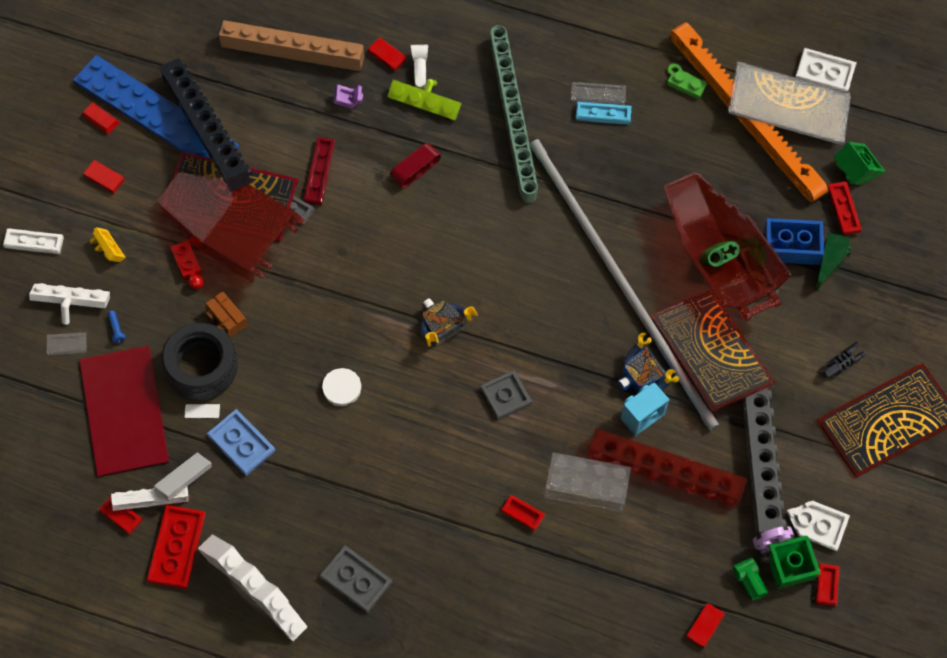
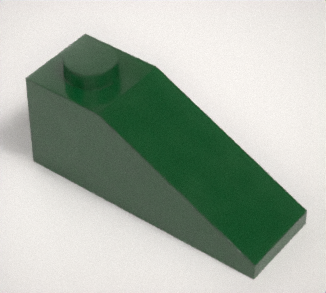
(835, 252)

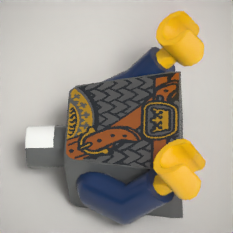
(443, 321)

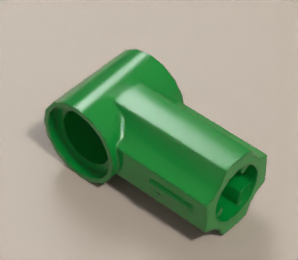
(748, 574)

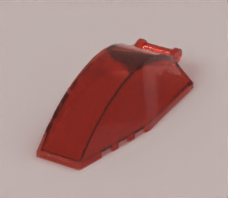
(708, 219)

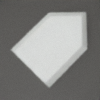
(820, 523)

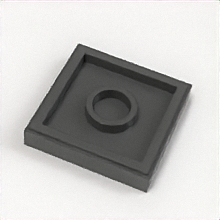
(505, 395)

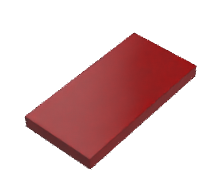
(176, 547)

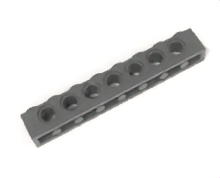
(757, 467)

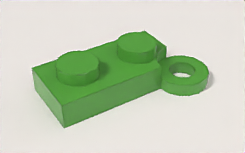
(685, 82)

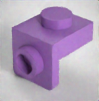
(348, 97)

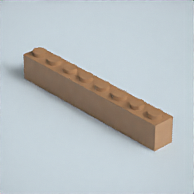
(292, 45)

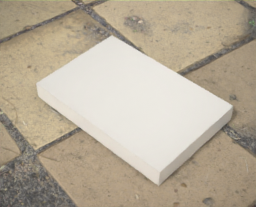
(825, 70)

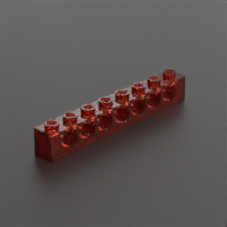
(677, 464)

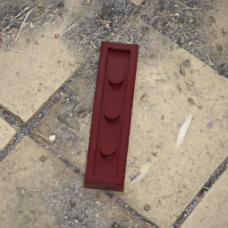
(319, 171)

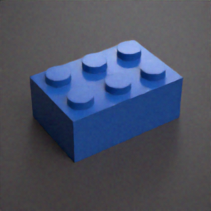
(796, 240)

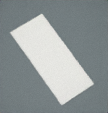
(202, 410)

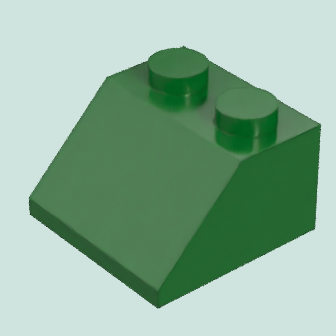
(858, 163)
(793, 562)

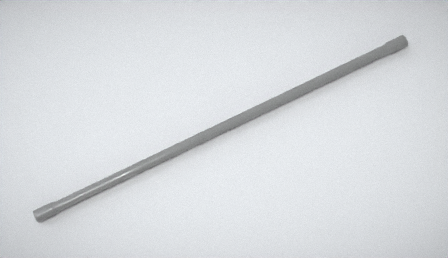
(705, 414)

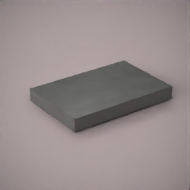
(356, 579)

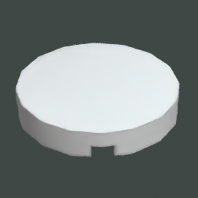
(341, 387)

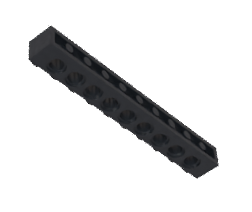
(205, 125)

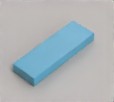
(603, 113)

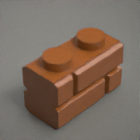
(225, 314)

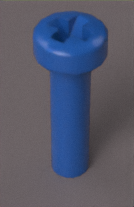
(118, 337)

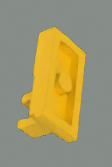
(107, 244)

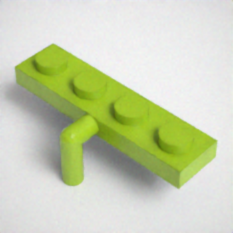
(424, 98)

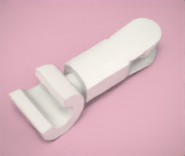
(419, 55)

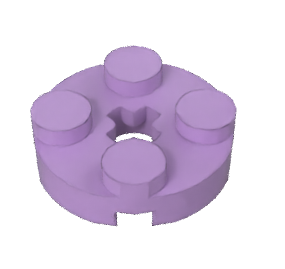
(771, 537)

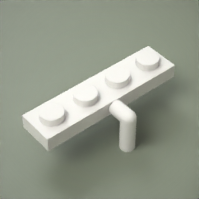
(69, 296)

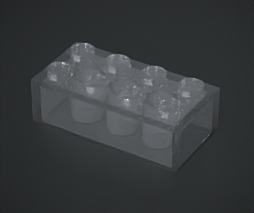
(587, 482)

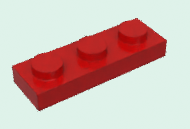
(844, 208)

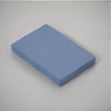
(241, 442)

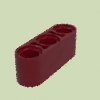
(415, 165)

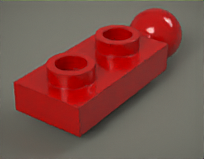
(188, 264)

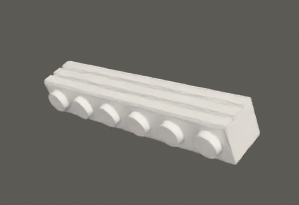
(145, 498)

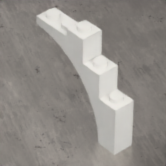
(254, 584)

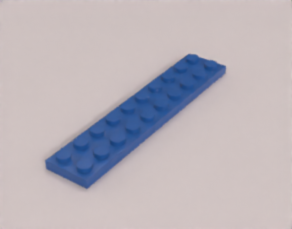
(140, 105)

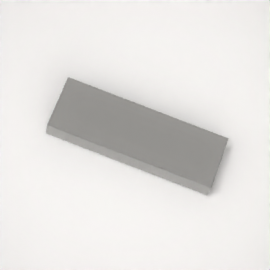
(182, 476)

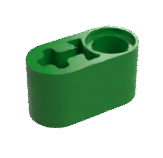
(719, 257)

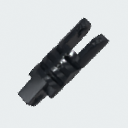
(842, 361)

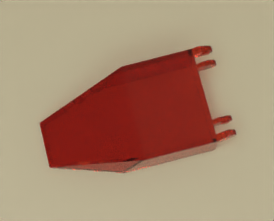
(225, 224)

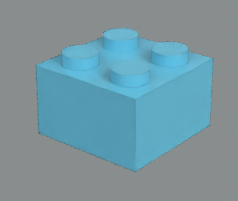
(644, 408)

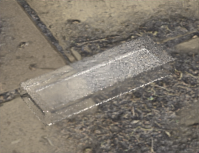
(598, 93)

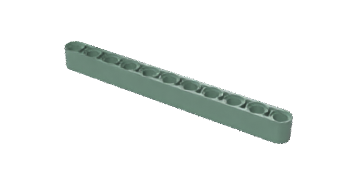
(513, 120)

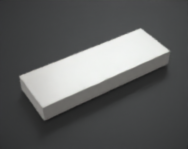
(33, 241)

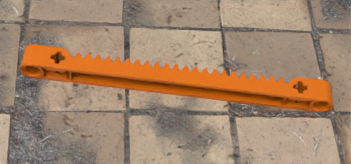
(690, 45)

